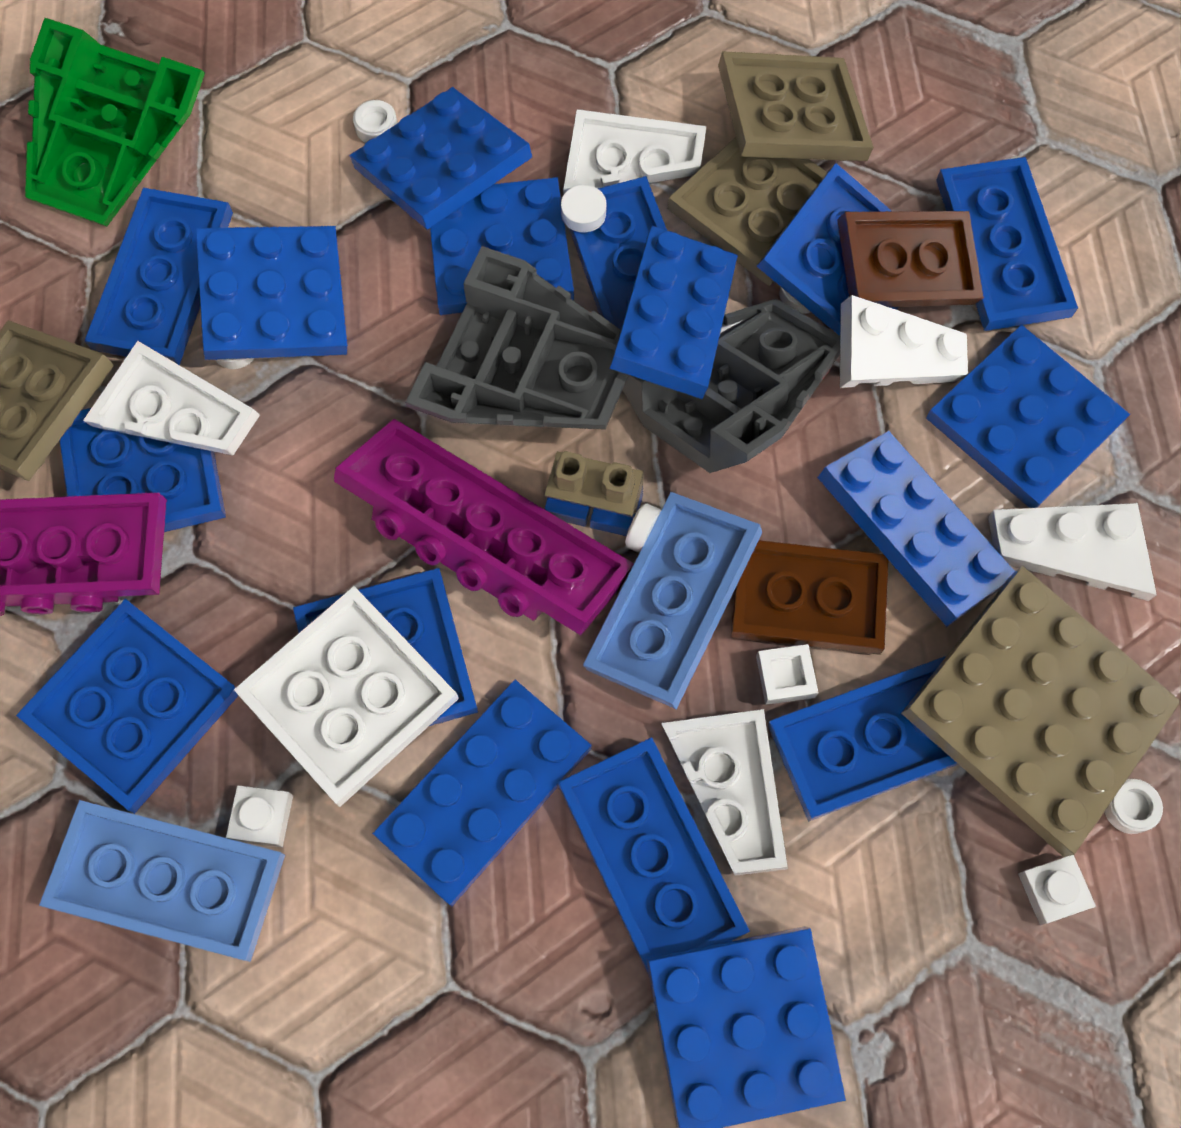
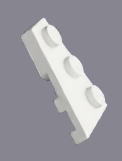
(625, 148)
(170, 405)
(1080, 542)
(735, 784)

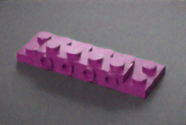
(481, 529)
(80, 550)

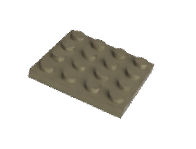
(1042, 711)

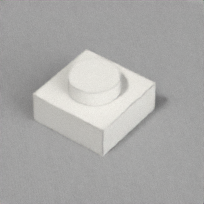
(787, 674)
(259, 816)
(1056, 890)

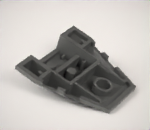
(522, 355)
(758, 384)

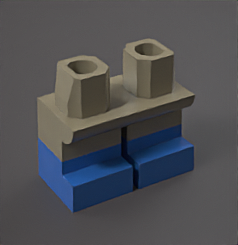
(585, 483)

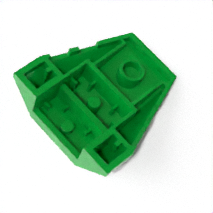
(99, 120)

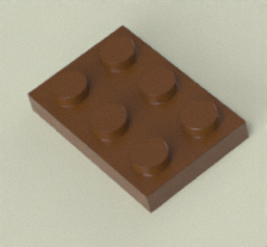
(910, 257)
(813, 598)

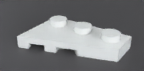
(893, 346)

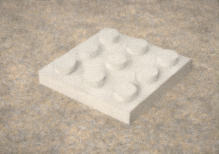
(346, 695)

